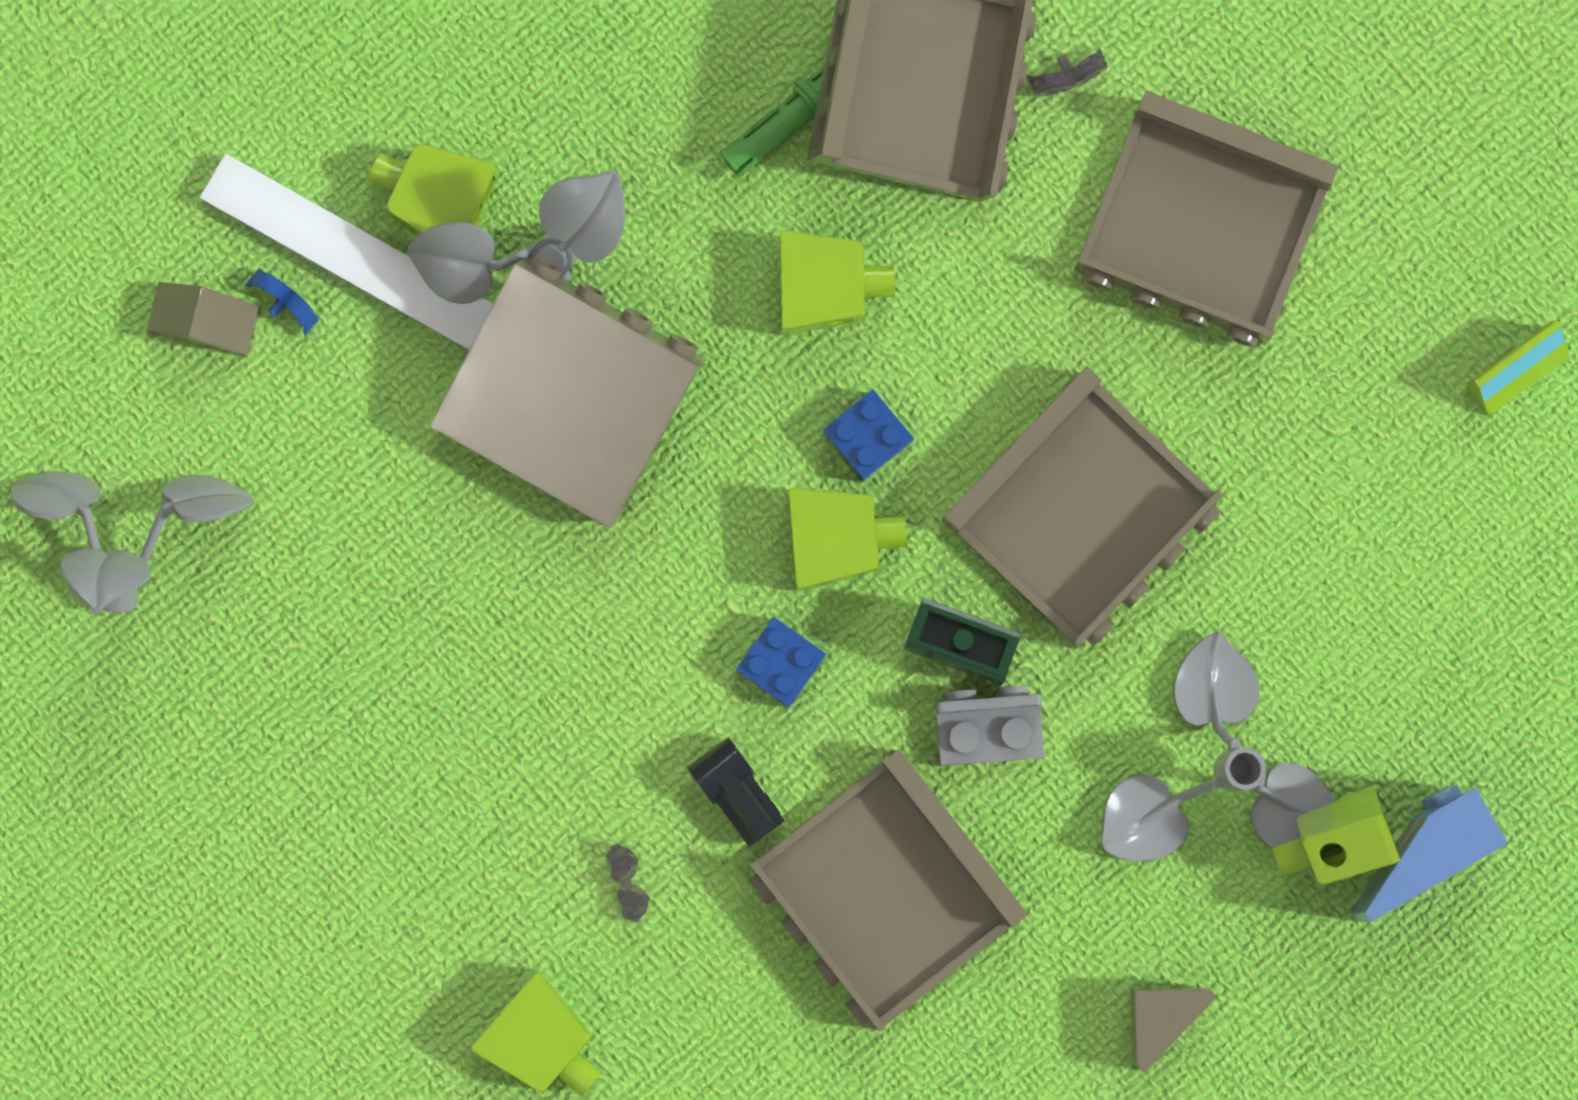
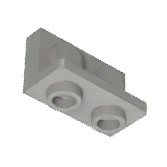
(989, 728)

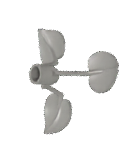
(580, 222)
(113, 577)
(1212, 687)

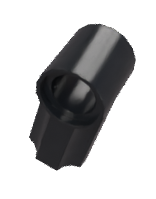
(730, 784)

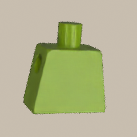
(434, 187)
(827, 282)
(838, 536)
(1357, 838)
(539, 1039)

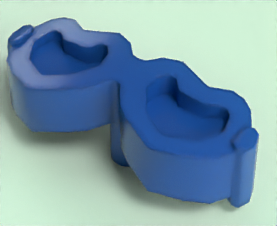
(286, 297)

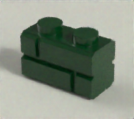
(962, 641)

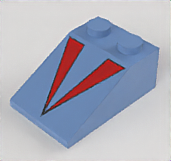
(1434, 845)

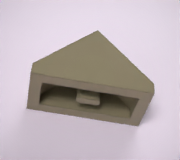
(203, 317)
(1161, 1017)

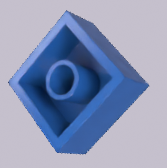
(868, 435)
(781, 662)

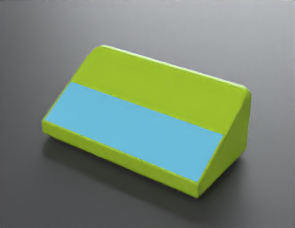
(1519, 368)

